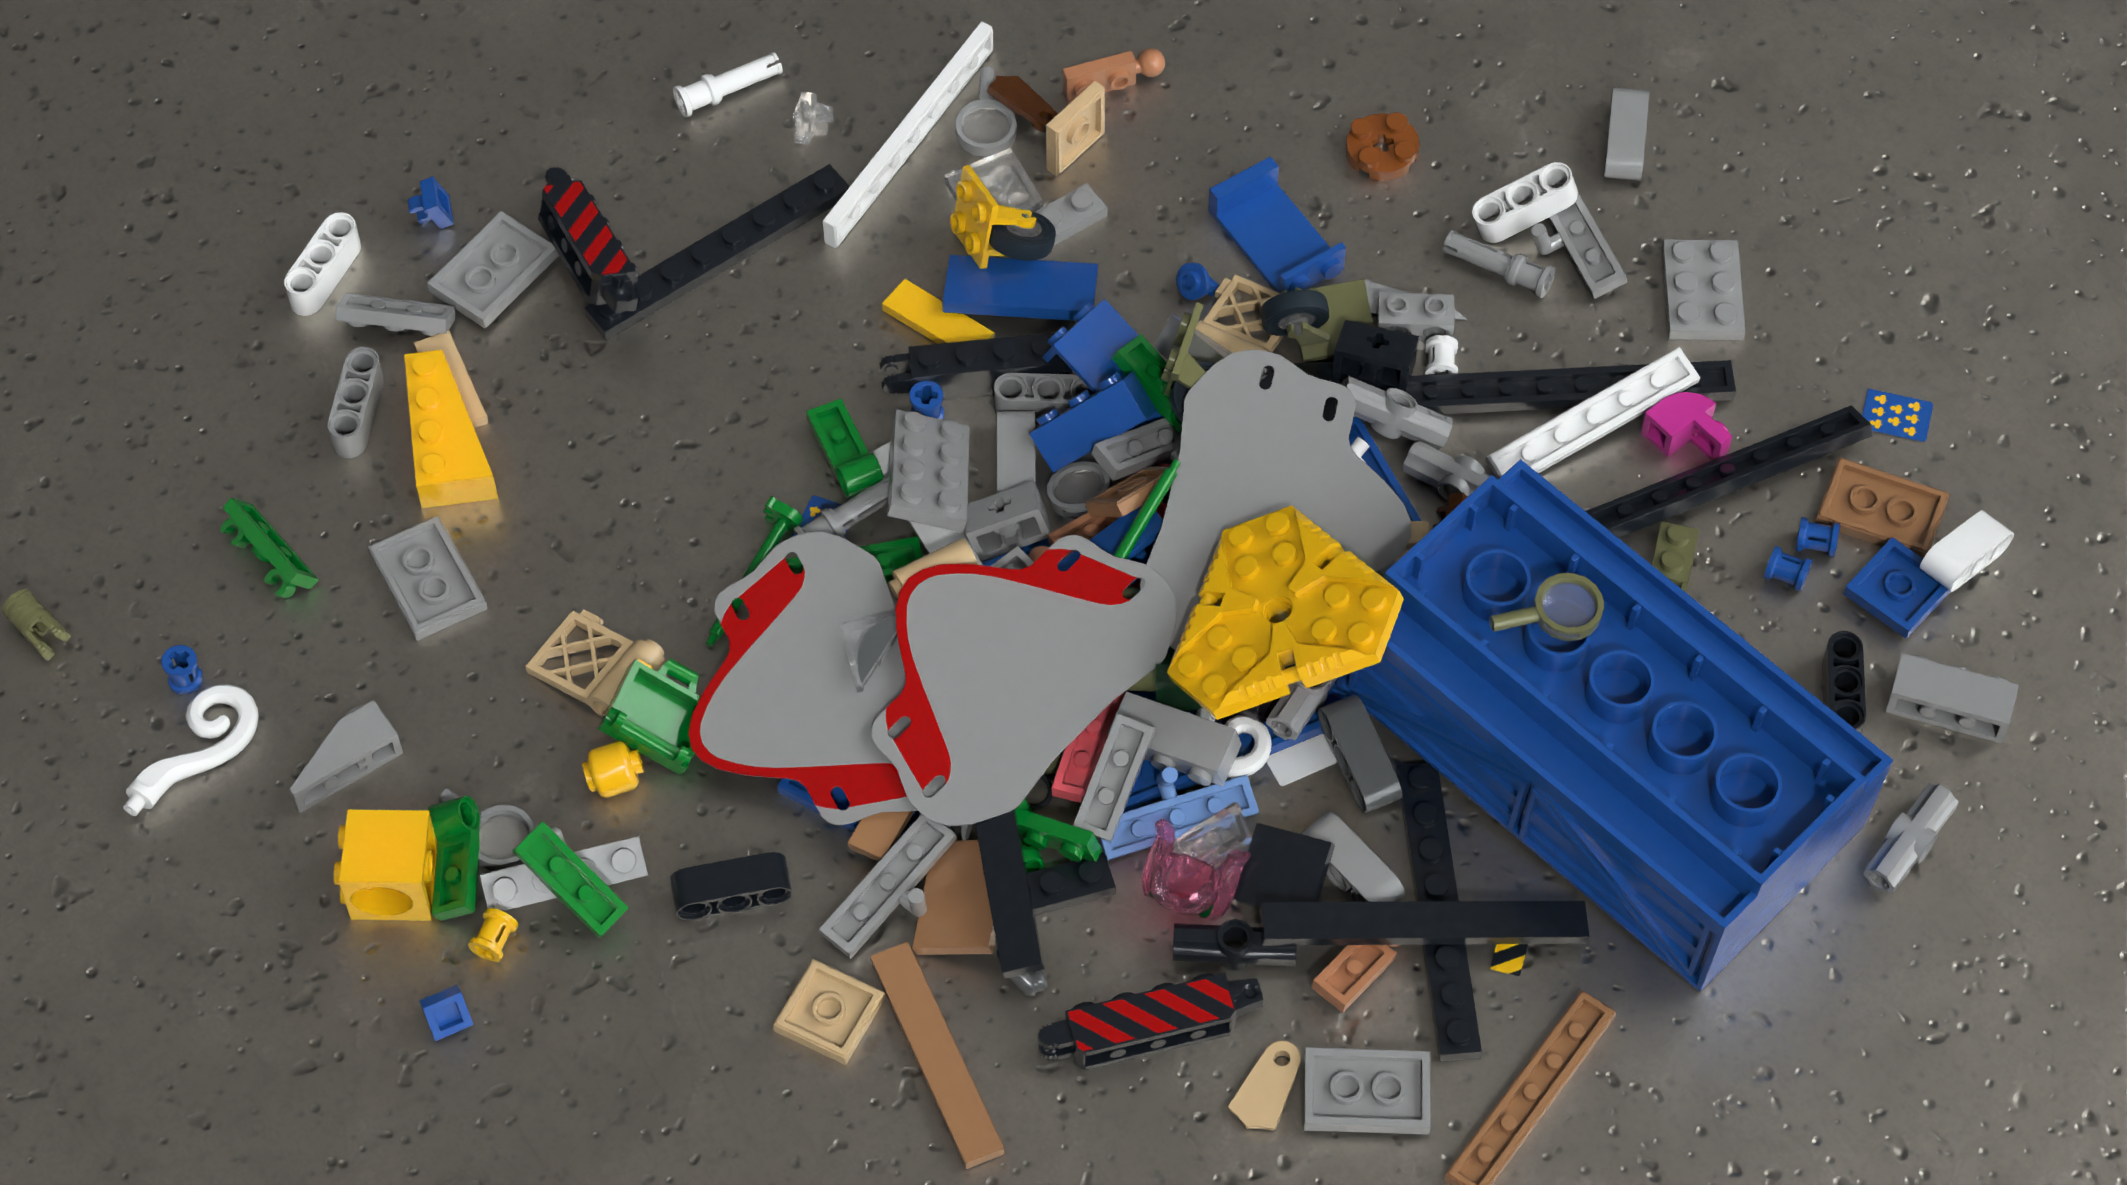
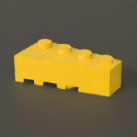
(444, 442)

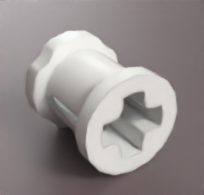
(1441, 355)

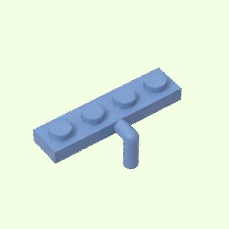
(1183, 812)

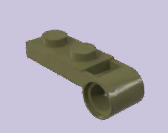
(1675, 552)

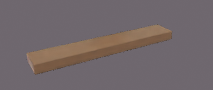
(937, 1055)
(1532, 1093)

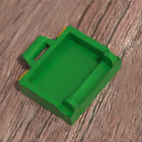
(654, 712)

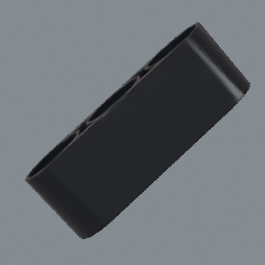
(1847, 674)
(731, 886)

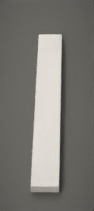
(908, 135)

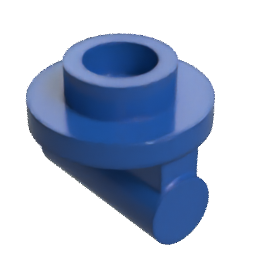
(1195, 282)

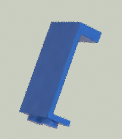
(1273, 230)
(1091, 345)

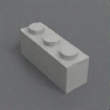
(1952, 698)
(1184, 740)

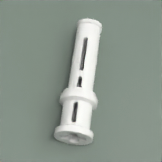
(712, 89)

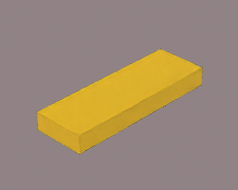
(926, 316)

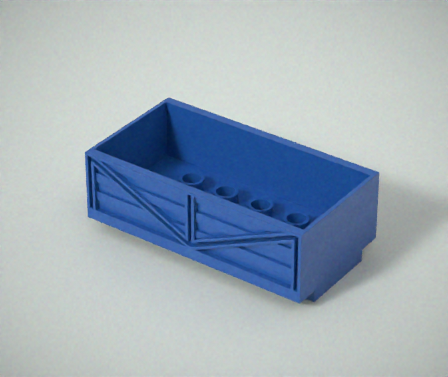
(1637, 762)

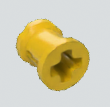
(493, 934)

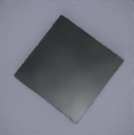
(1283, 867)

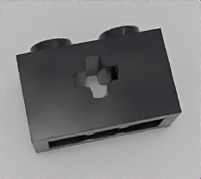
(1375, 355)

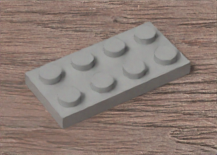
(929, 471)

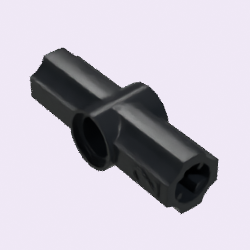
(1209, 943)

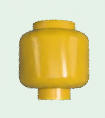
(612, 769)

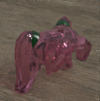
(1189, 883)

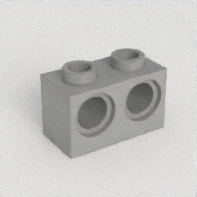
(1417, 314)

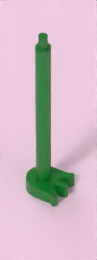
(1147, 511)
(785, 519)

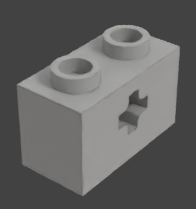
(1007, 521)

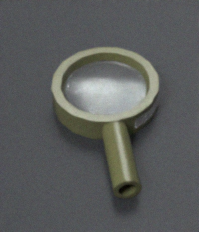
(1564, 607)

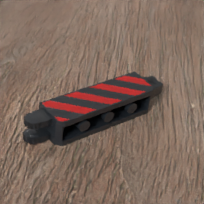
(587, 243)
(1150, 1021)

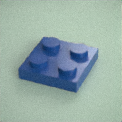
(1896, 588)

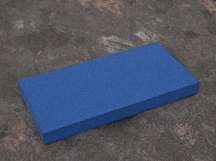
(1019, 288)

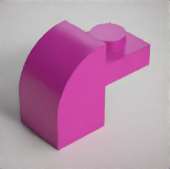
(1685, 419)

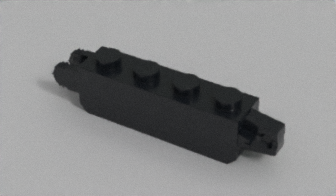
(969, 367)

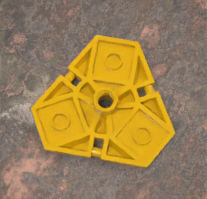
(1283, 602)

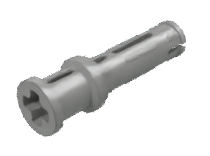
(1514, 268)
(850, 512)

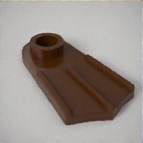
(1022, 100)

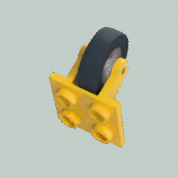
(997, 229)

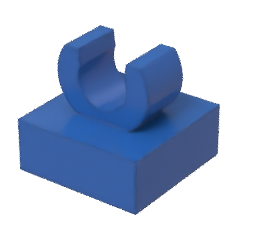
(432, 204)
(446, 1012)

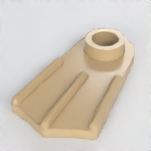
(1266, 1088)

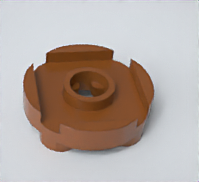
(1388, 129)

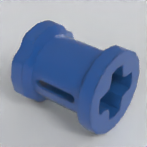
(927, 399)
(1817, 537)
(1787, 568)
(185, 665)

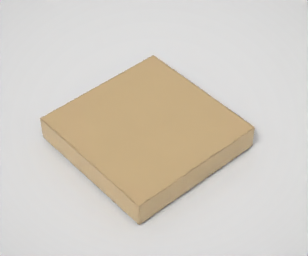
(1075, 128)
(829, 1011)

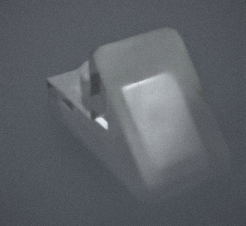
(1216, 836)

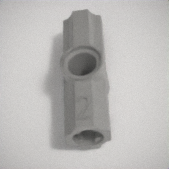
(1398, 414)
(1444, 471)
(1297, 708)
(1910, 838)

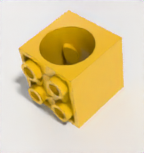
(387, 864)

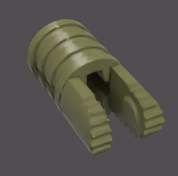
(33, 621)

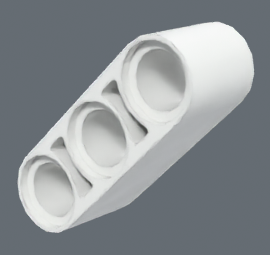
(1535, 187)
(322, 264)
(1966, 550)

